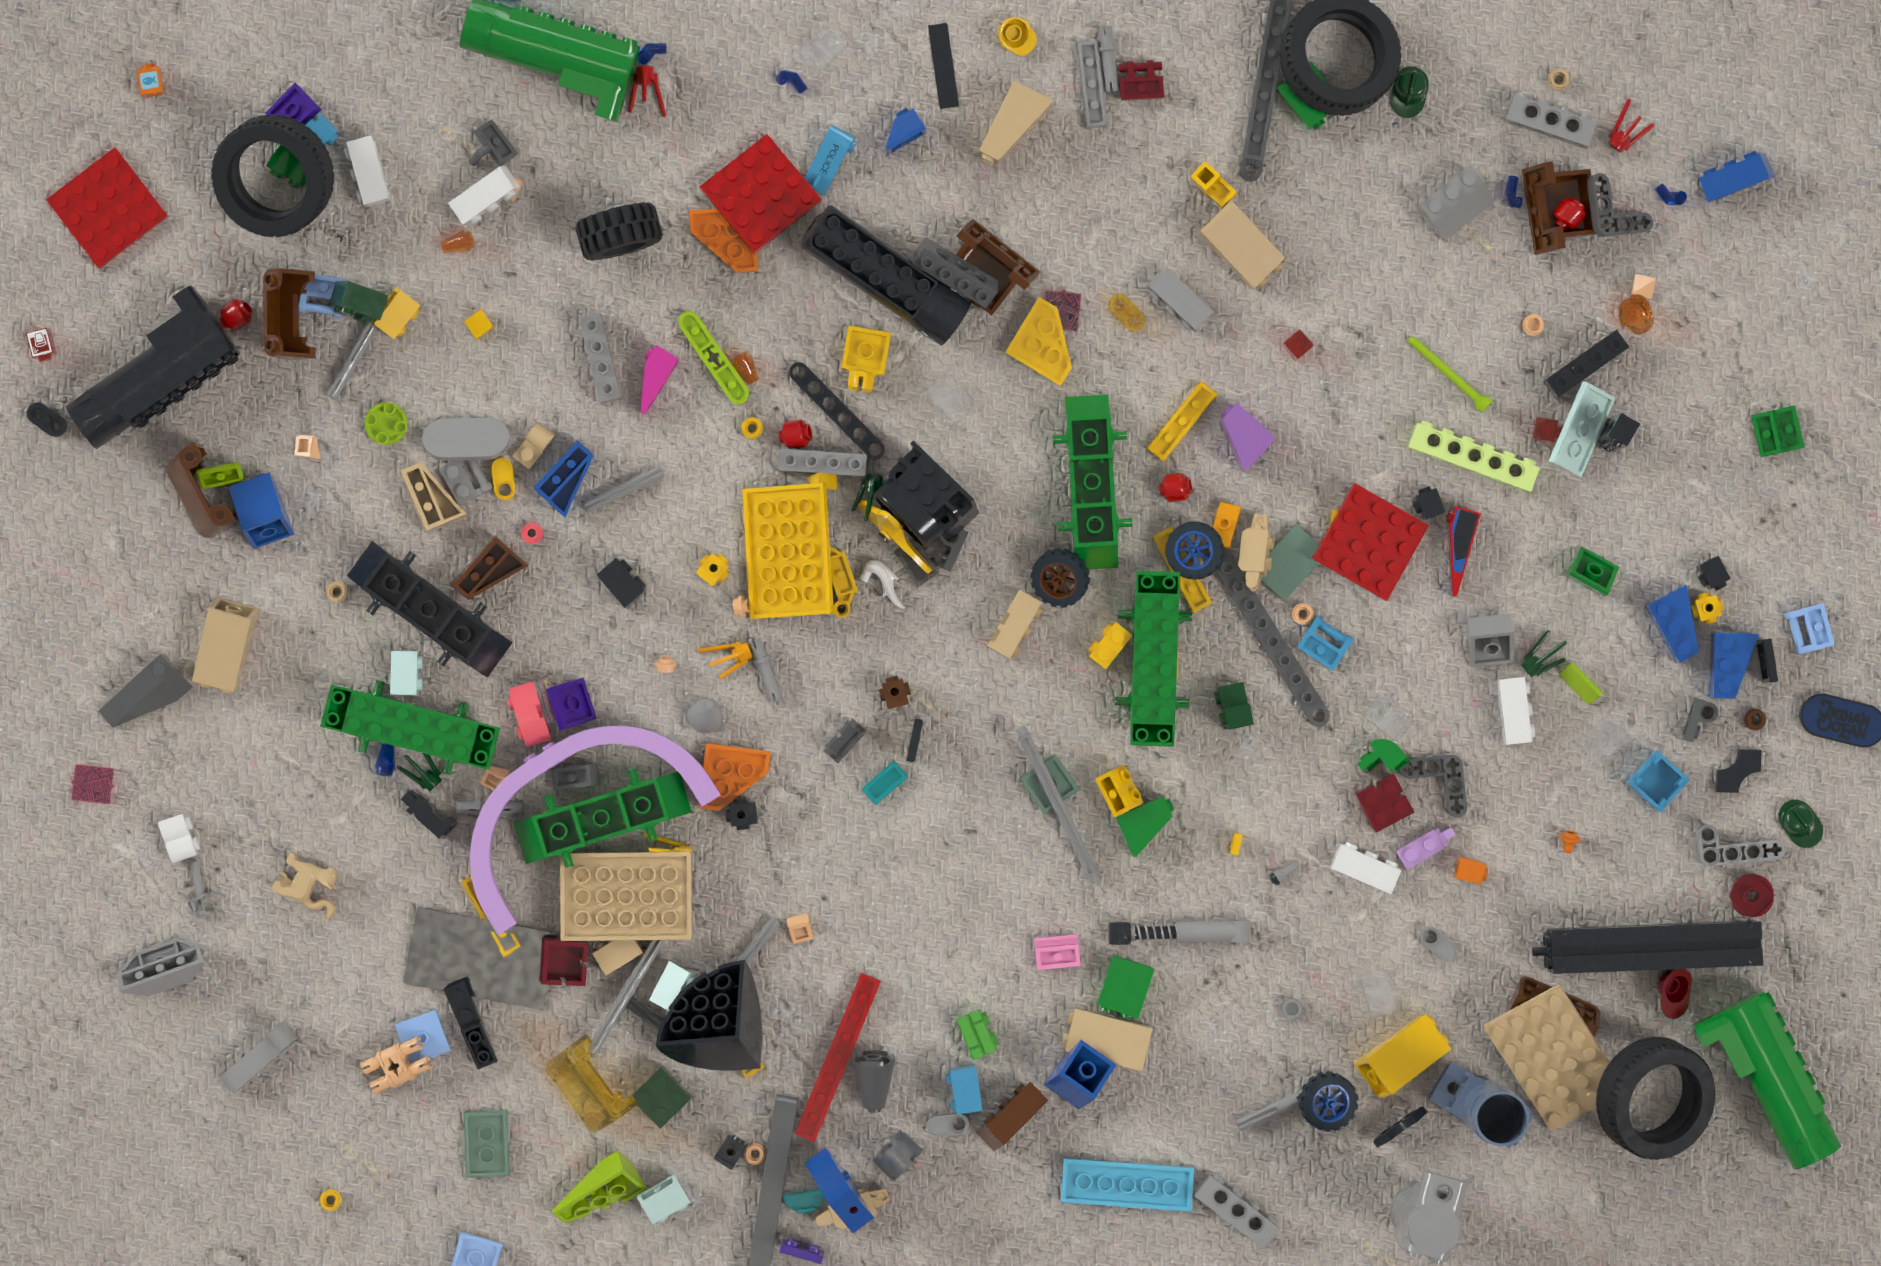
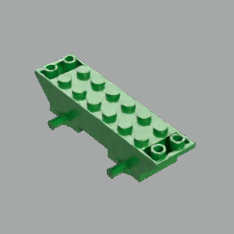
(1092, 480)
(1154, 658)
(410, 727)
(632, 808)

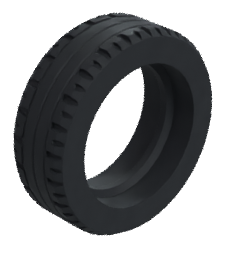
(1312, 89)
(238, 202)
(1687, 1120)

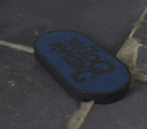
(1841, 720)

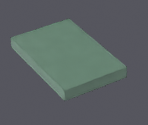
(1291, 562)
(486, 1143)

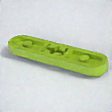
(725, 375)

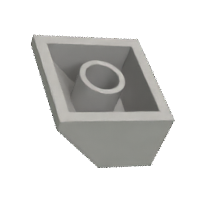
(1490, 640)

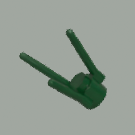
(871, 484)
(1533, 665)
(428, 779)

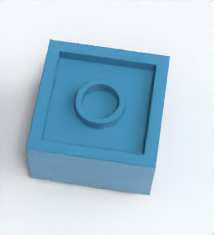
(1657, 781)
(965, 1089)

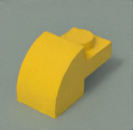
(1213, 185)

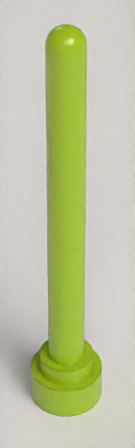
(1481, 401)

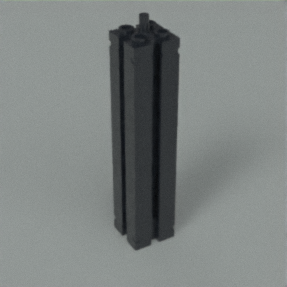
(1652, 947)

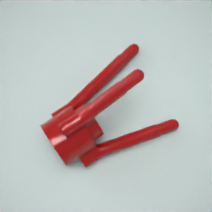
(645, 76)
(1620, 140)

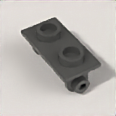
(850, 735)

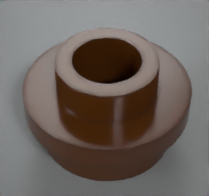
(1761, 719)

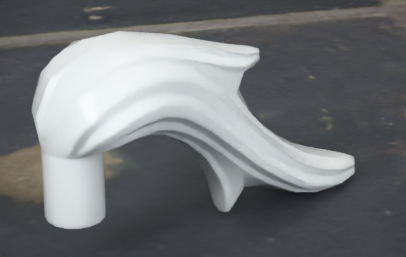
(887, 578)

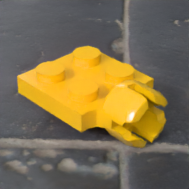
(865, 356)

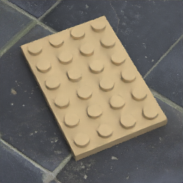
(626, 896)
(1551, 1055)

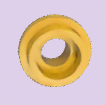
(752, 435)
(324, 1203)

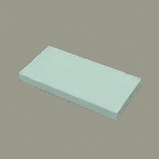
(1582, 429)

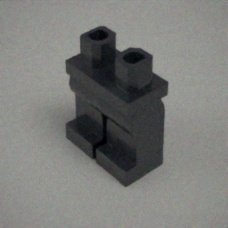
(427, 814)

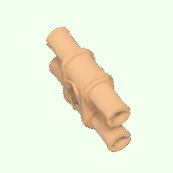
(391, 1056)

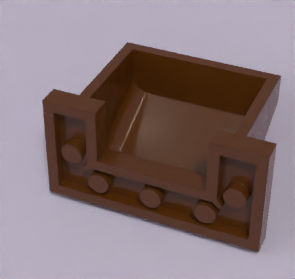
(1543, 194)
(995, 259)

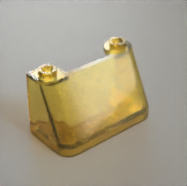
(586, 1088)

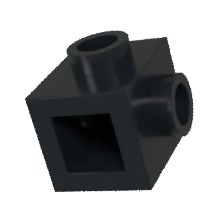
(750, 814)

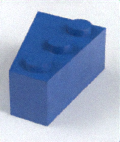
(1736, 176)

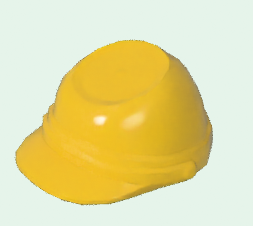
(1017, 36)

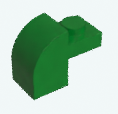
(1385, 752)

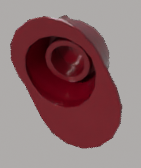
(1675, 992)

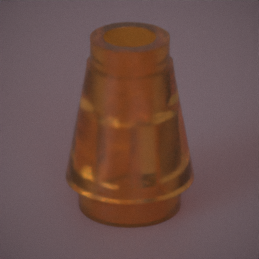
(458, 243)
(745, 367)

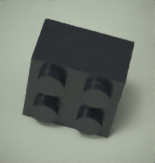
(622, 583)

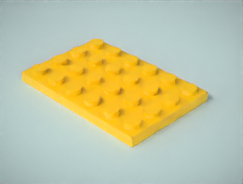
(788, 551)

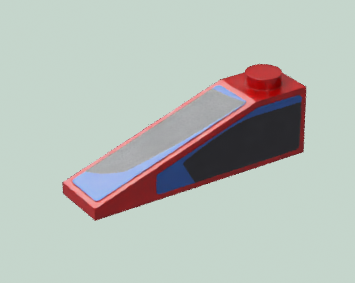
(1461, 534)

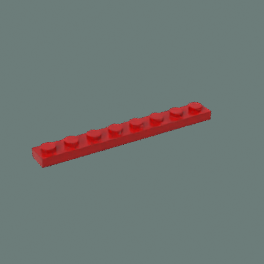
(837, 1057)

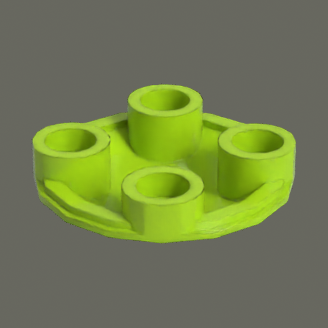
(386, 423)

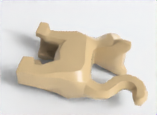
(302, 885)

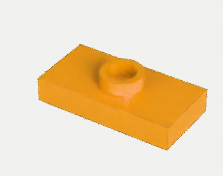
(1226, 522)

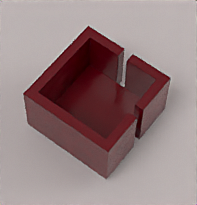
(1384, 804)
(563, 960)

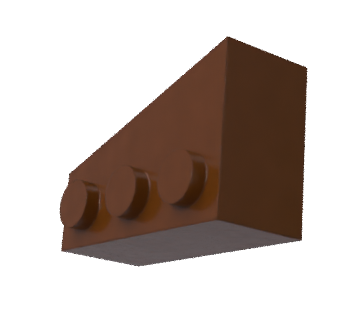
(488, 568)

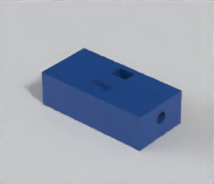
(839, 1190)

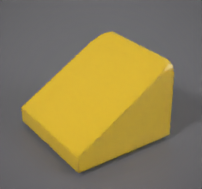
(479, 324)
(829, 479)

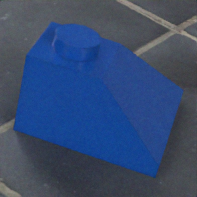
(904, 130)

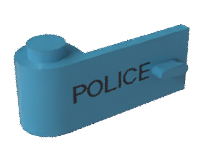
(829, 158)

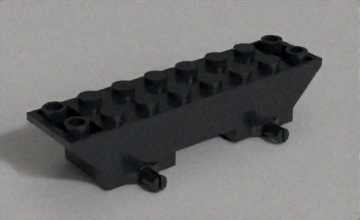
(429, 609)

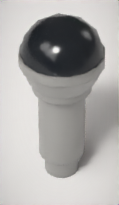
(1278, 876)

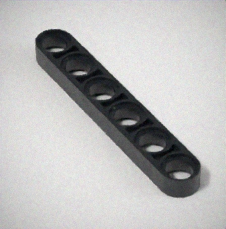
(839, 408)

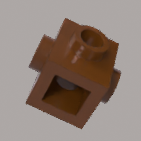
(894, 701)

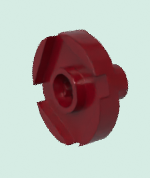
(1764, 895)

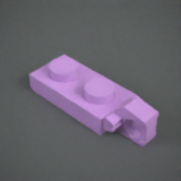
(1424, 847)

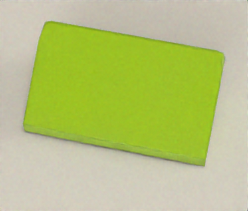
(220, 475)
(1580, 683)

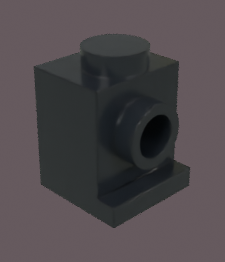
(730, 1160)

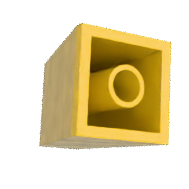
(1402, 1056)

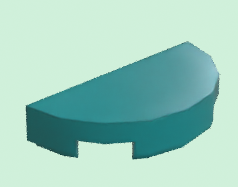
(804, 1201)

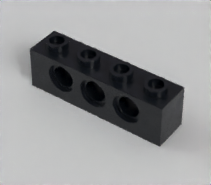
(1586, 364)
(1618, 432)

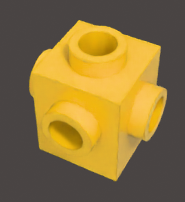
(705, 569)
(1698, 608)

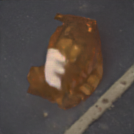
(1636, 314)

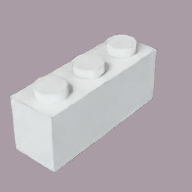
(367, 171)
(484, 196)
(1515, 710)
(1366, 867)

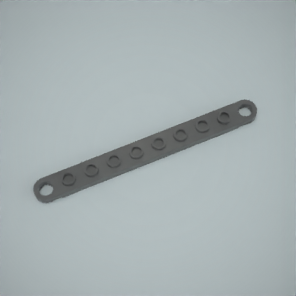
(1265, 88)
(1270, 638)

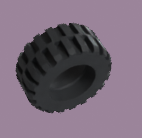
(619, 231)

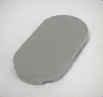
(465, 439)

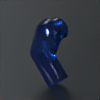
(650, 50)
(793, 78)
(1511, 190)
(1671, 198)

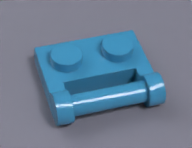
(1320, 648)

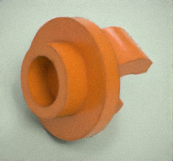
(1570, 838)

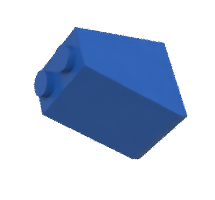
(261, 510)
(1080, 1075)

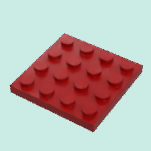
(760, 194)
(107, 208)
(1370, 542)

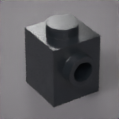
(1428, 503)
(1713, 574)

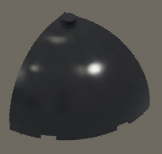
(715, 1021)

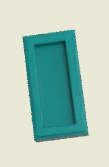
(884, 782)

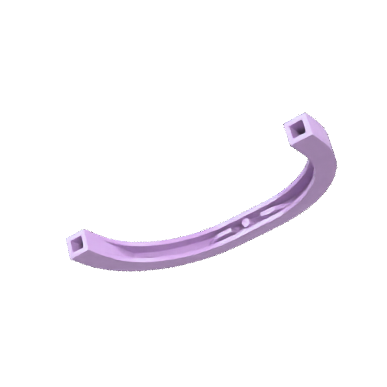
(481, 844)

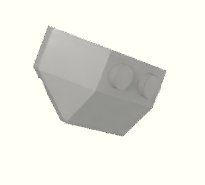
(160, 968)

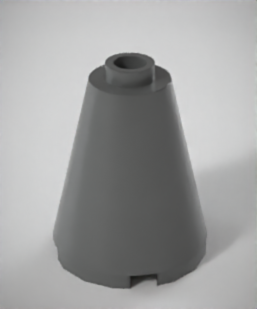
(873, 1077)

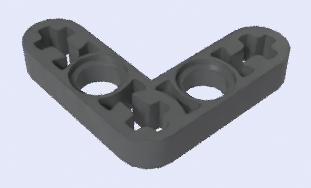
(1607, 215)
(1442, 770)

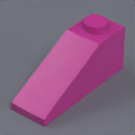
(656, 373)

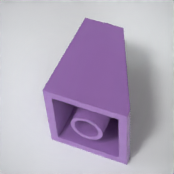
(1245, 435)

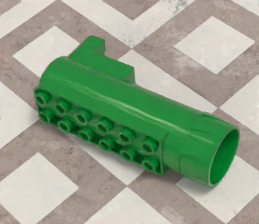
(576, 55)
(1766, 1056)

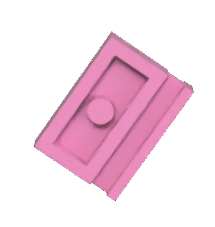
(1057, 952)

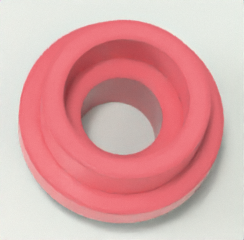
(532, 540)

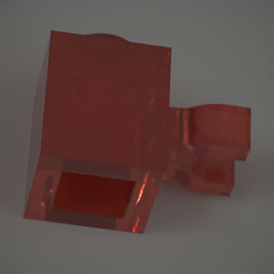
(1545, 430)

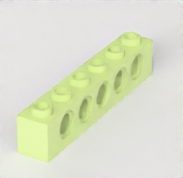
(1419, 443)

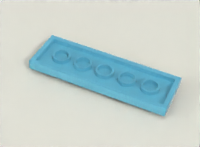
(1127, 1184)

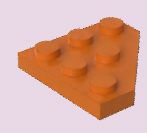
(722, 240)
(733, 771)

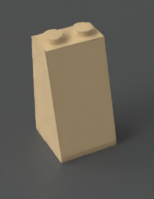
(1015, 118)
(1242, 246)
(224, 645)
(1113, 1037)

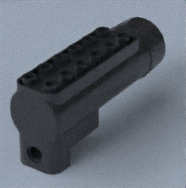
(885, 274)
(181, 357)

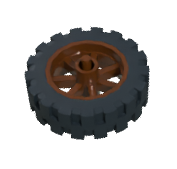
(1053, 595)

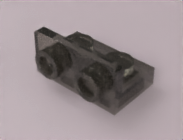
(917, 574)

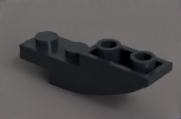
(471, 1024)

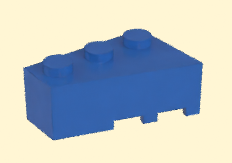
(564, 477)
(1675, 623)
(1729, 662)

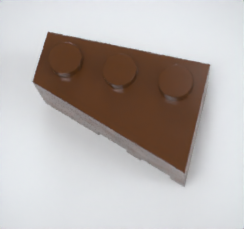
(1011, 1115)

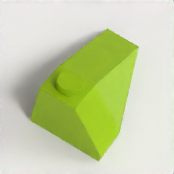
(606, 1183)

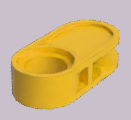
(503, 474)

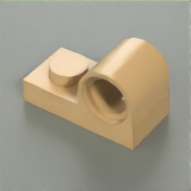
(534, 445)

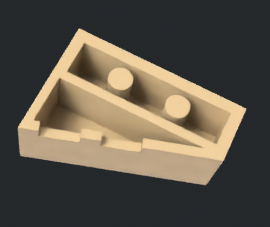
(429, 498)
(1015, 625)

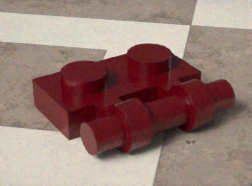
(1141, 87)

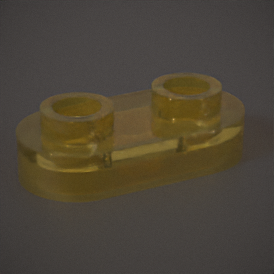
(1127, 312)

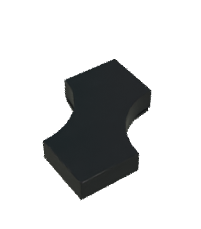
(1746, 763)
(1394, 1130)

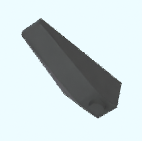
(149, 690)

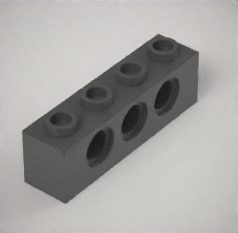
(955, 272)

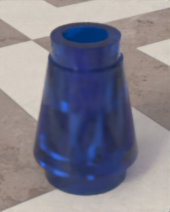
(386, 761)

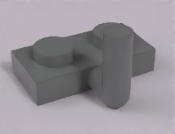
(494, 143)

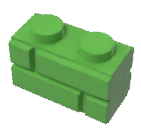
(976, 1033)

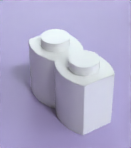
(178, 837)

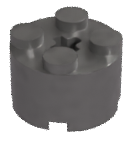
(898, 1156)

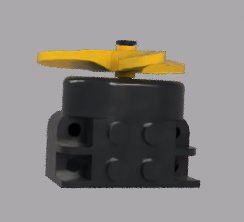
(922, 502)

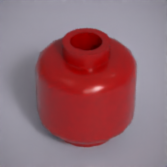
(1569, 213)
(235, 314)
(795, 434)
(1176, 487)

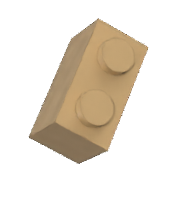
(616, 954)

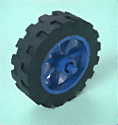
(1173, 547)
(1347, 1106)

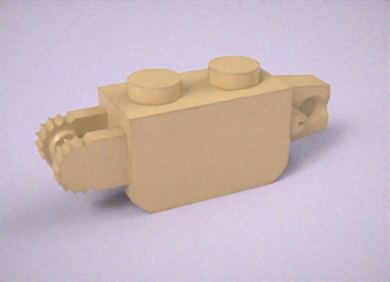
(1255, 551)
(872, 1199)

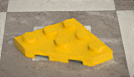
(1042, 343)

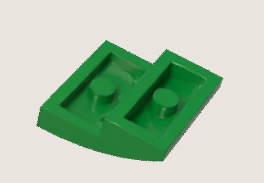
(1778, 431)

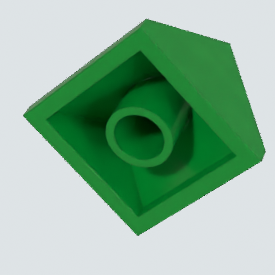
(1592, 571)

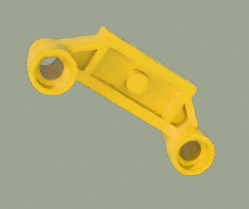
(842, 581)

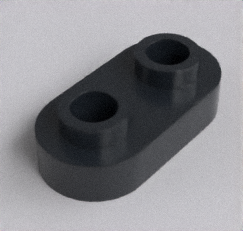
(47, 419)

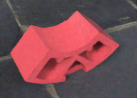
(529, 714)

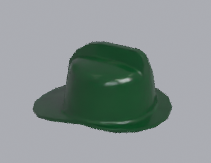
(1409, 92)
(1800, 823)

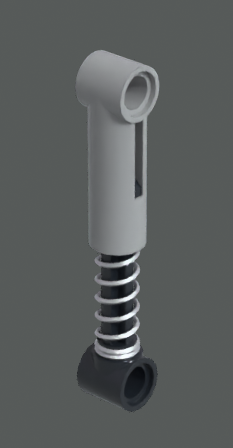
(1183, 931)

